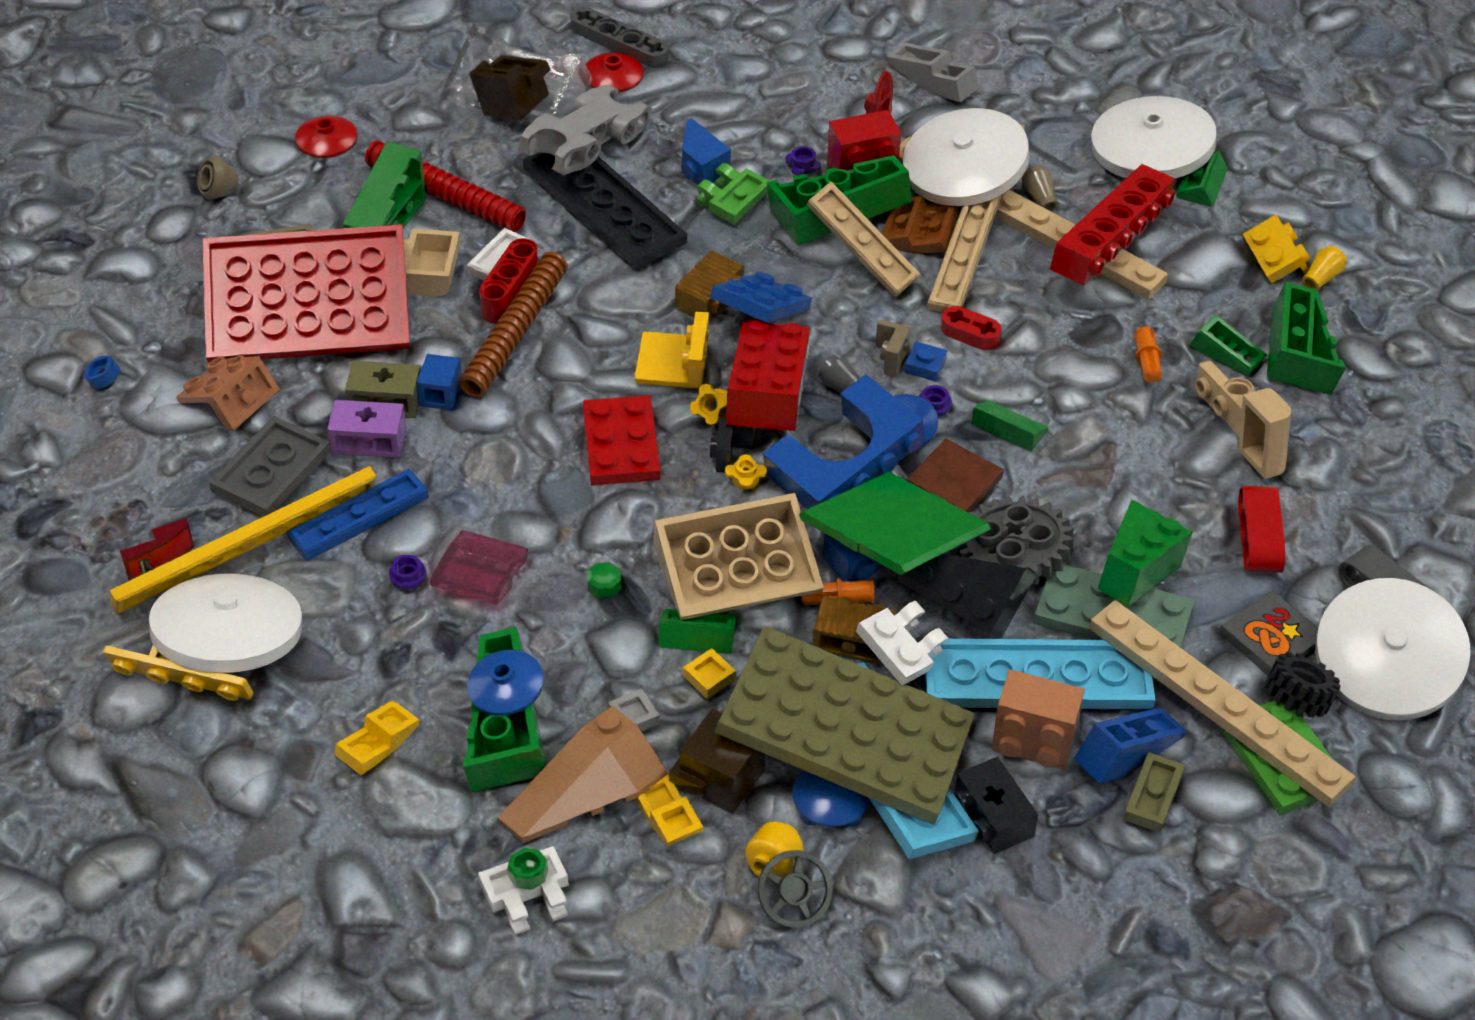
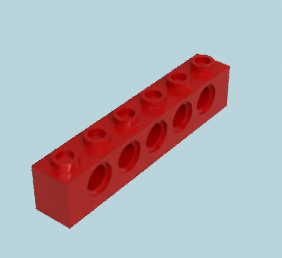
(1112, 224)

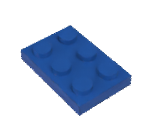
(762, 297)

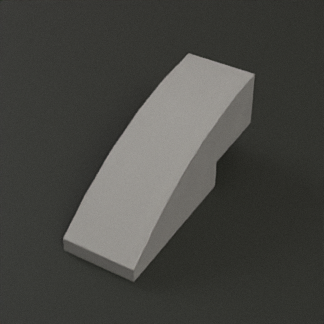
(934, 71)

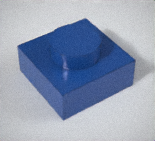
(925, 361)

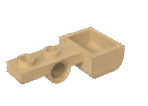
(430, 261)
(1256, 417)

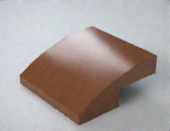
(921, 226)

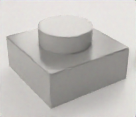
(637, 708)

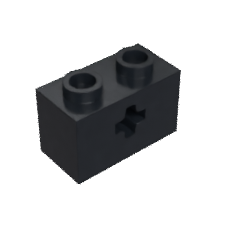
(996, 805)

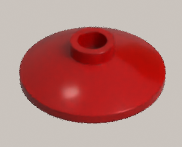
(615, 70)
(326, 136)

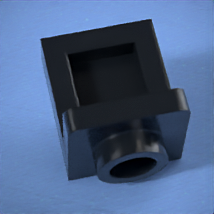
(728, 438)

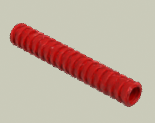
(463, 194)

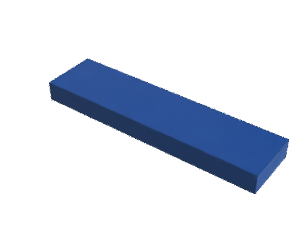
(357, 514)

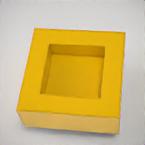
(709, 673)

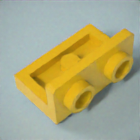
(1275, 248)

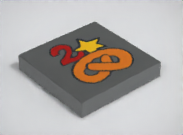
(1269, 630)

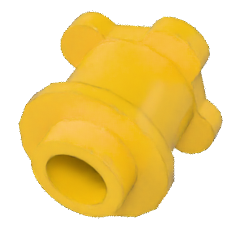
(705, 404)

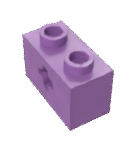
(367, 428)

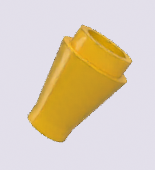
(1326, 265)

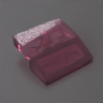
(479, 567)

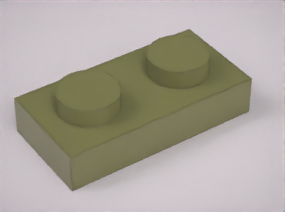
(1154, 792)

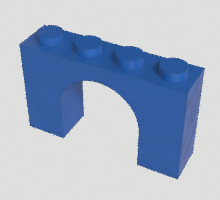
(887, 422)

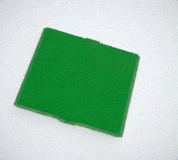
(894, 522)

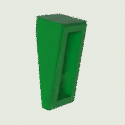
(1220, 339)

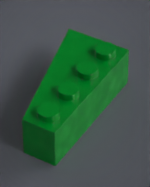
(870, 186)
(506, 746)

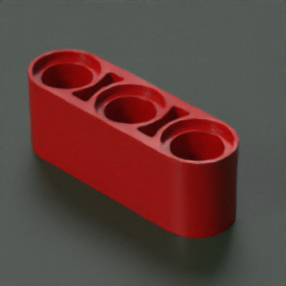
(507, 278)
(1261, 529)

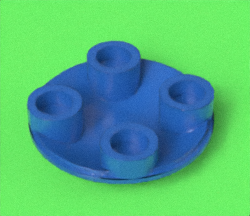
(827, 802)

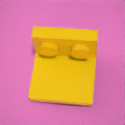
(674, 358)

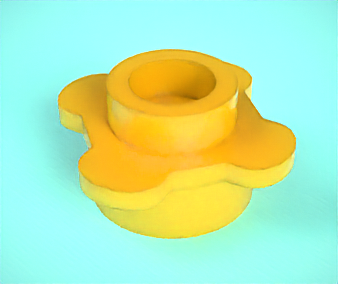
(745, 472)

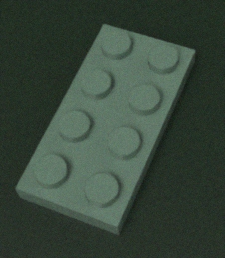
(1073, 600)

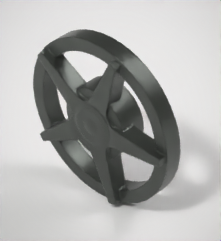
(795, 888)

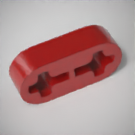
(970, 328)

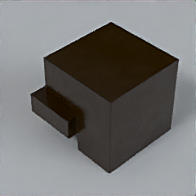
(510, 85)
(717, 766)

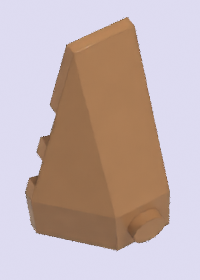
(596, 767)

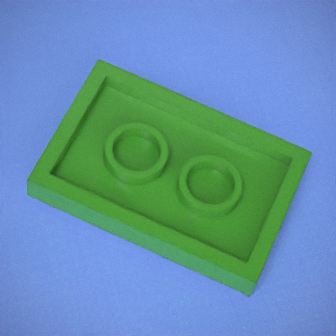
(1278, 788)

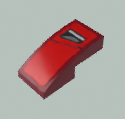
(168, 544)

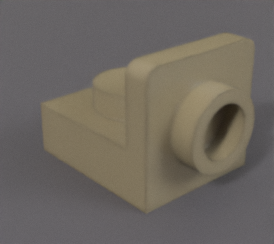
(894, 345)

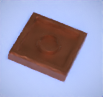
(957, 475)

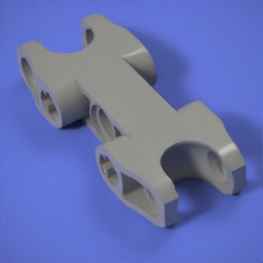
(579, 135)

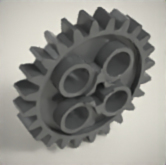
(1022, 536)

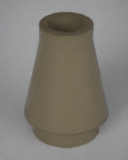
(1040, 187)

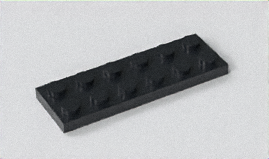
(610, 209)

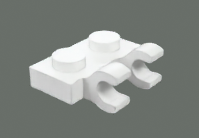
(894, 645)
(504, 895)

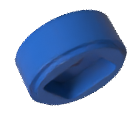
(102, 372)

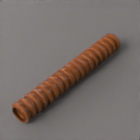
(513, 325)

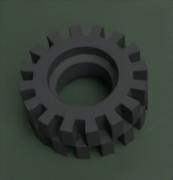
(1302, 684)

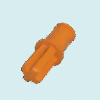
(1148, 354)
(854, 591)

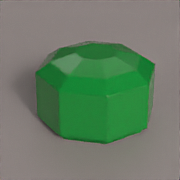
(604, 580)
(527, 868)

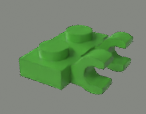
(733, 193)

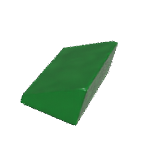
(1204, 183)
(1008, 424)
(697, 633)

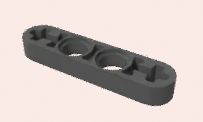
(591, 23)

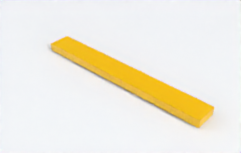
(238, 541)

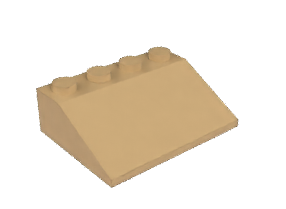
(736, 556)

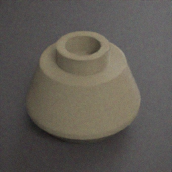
(216, 178)

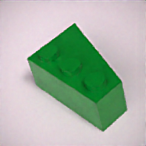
(391, 190)
(1300, 342)

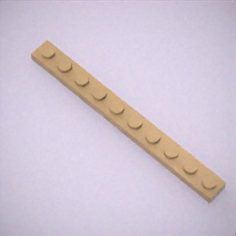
(1050, 228)

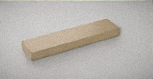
(863, 239)

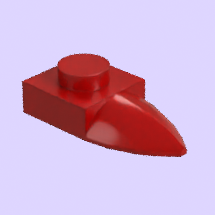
(882, 95)

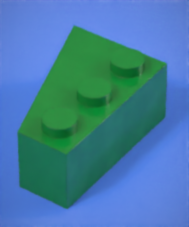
(1143, 553)

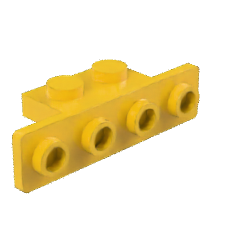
(161, 669)

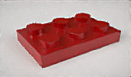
(621, 440)

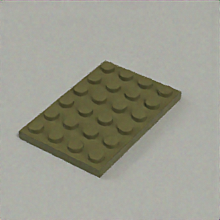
(846, 724)

